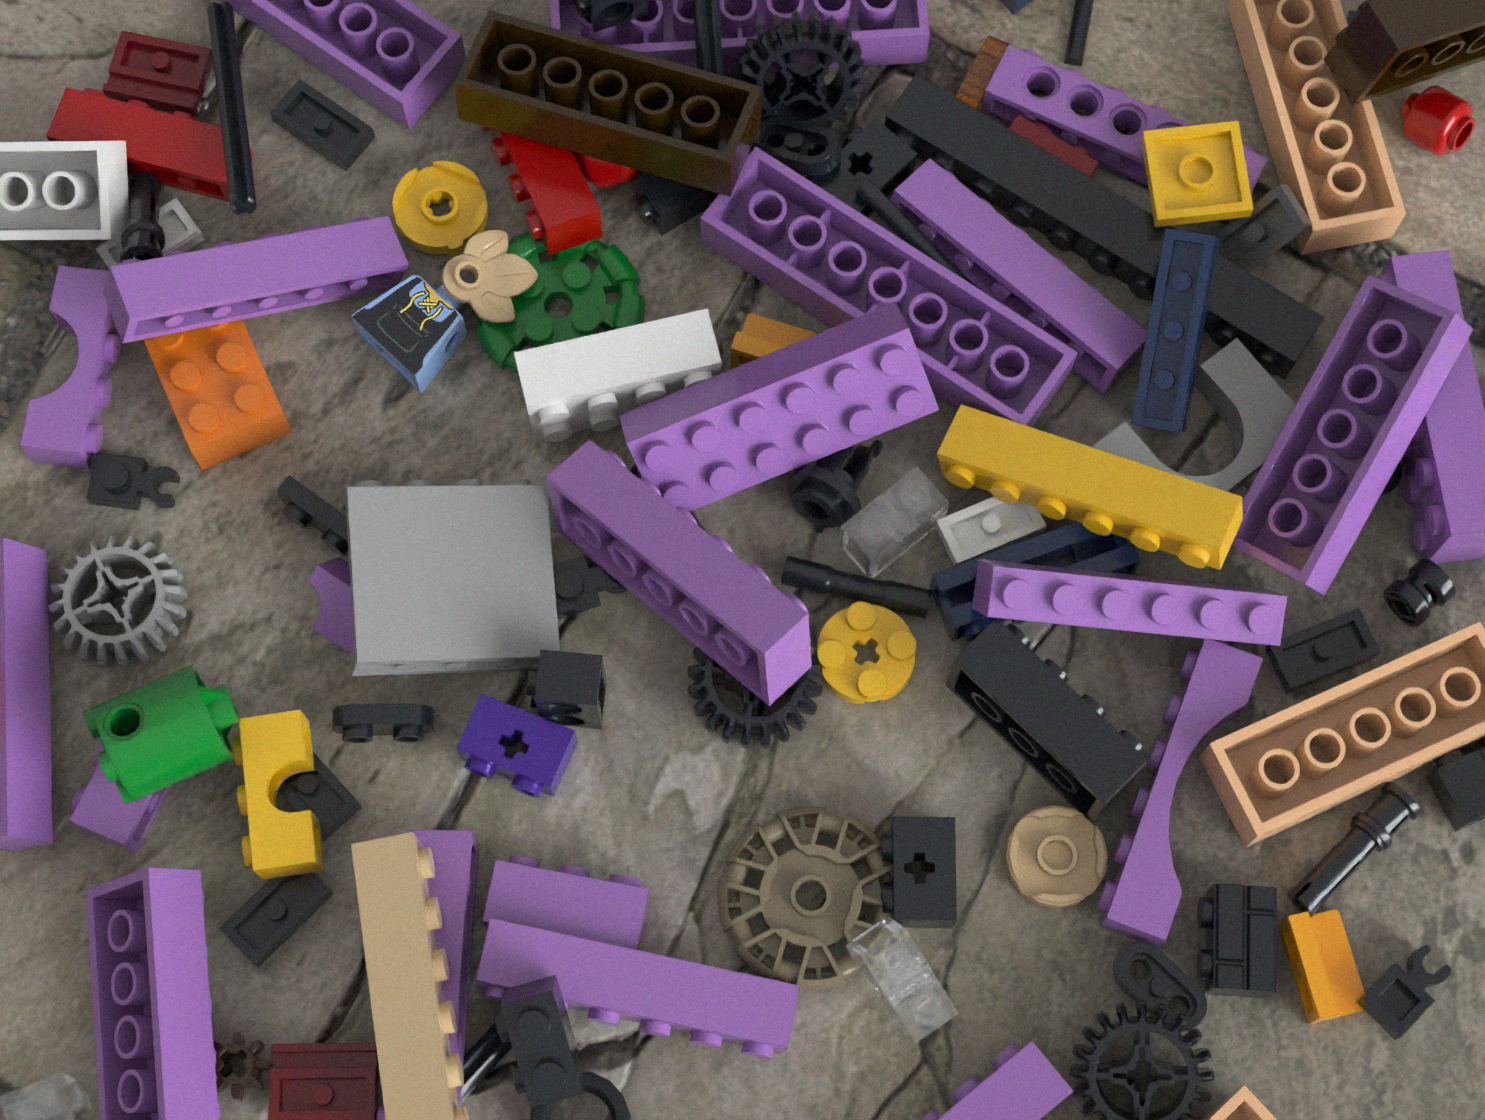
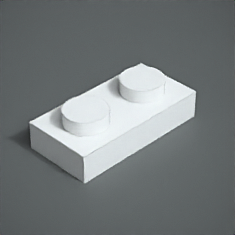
(987, 528)

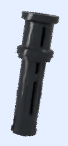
(143, 235)
(1368, 833)

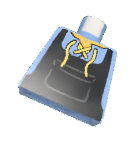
(413, 329)

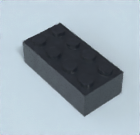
(1045, 719)

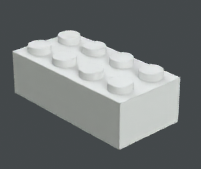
(63, 190)
(612, 372)

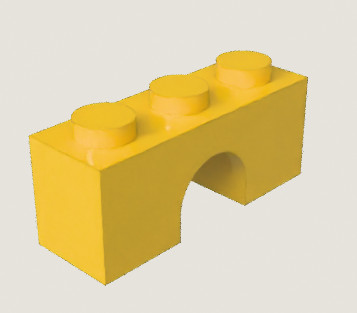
(271, 751)

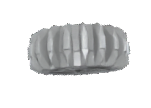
(99, 608)

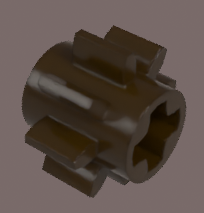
(252, 1063)

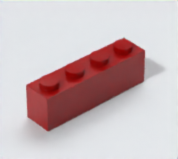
(171, 146)
(552, 189)

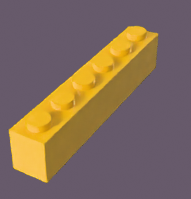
(1091, 487)

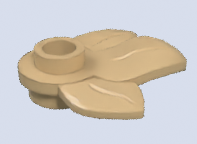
(495, 273)

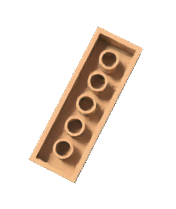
(1314, 133)
(1351, 737)

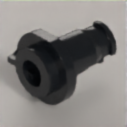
(826, 491)

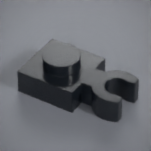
(124, 480)
(578, 586)
(1400, 996)

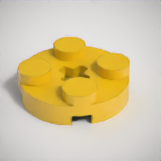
(431, 185)
(864, 625)

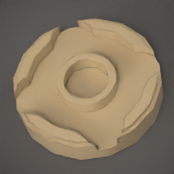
(1056, 857)

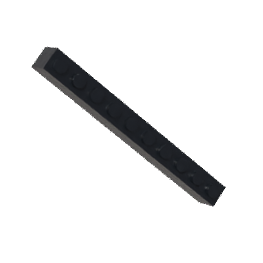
(1091, 220)

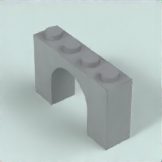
(1245, 400)

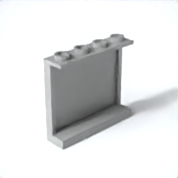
(449, 577)

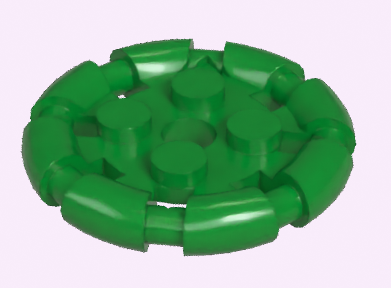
(573, 282)

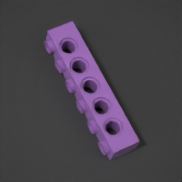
(1109, 108)

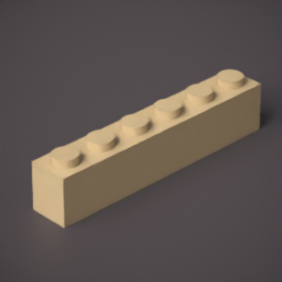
(406, 979)

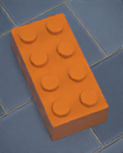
(218, 391)

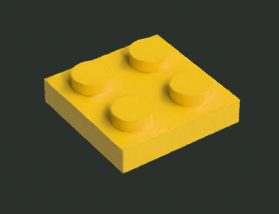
(1196, 173)

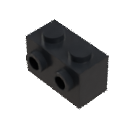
(542, 1041)

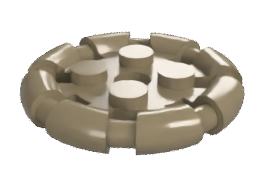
(777, 901)

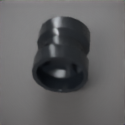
(1419, 592)

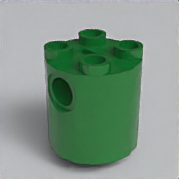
(162, 732)

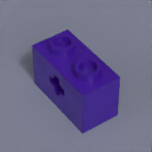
(501, 725)

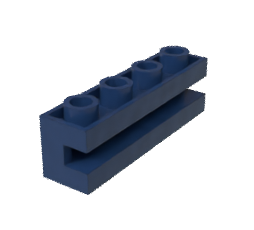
(1175, 330)
(1064, 547)

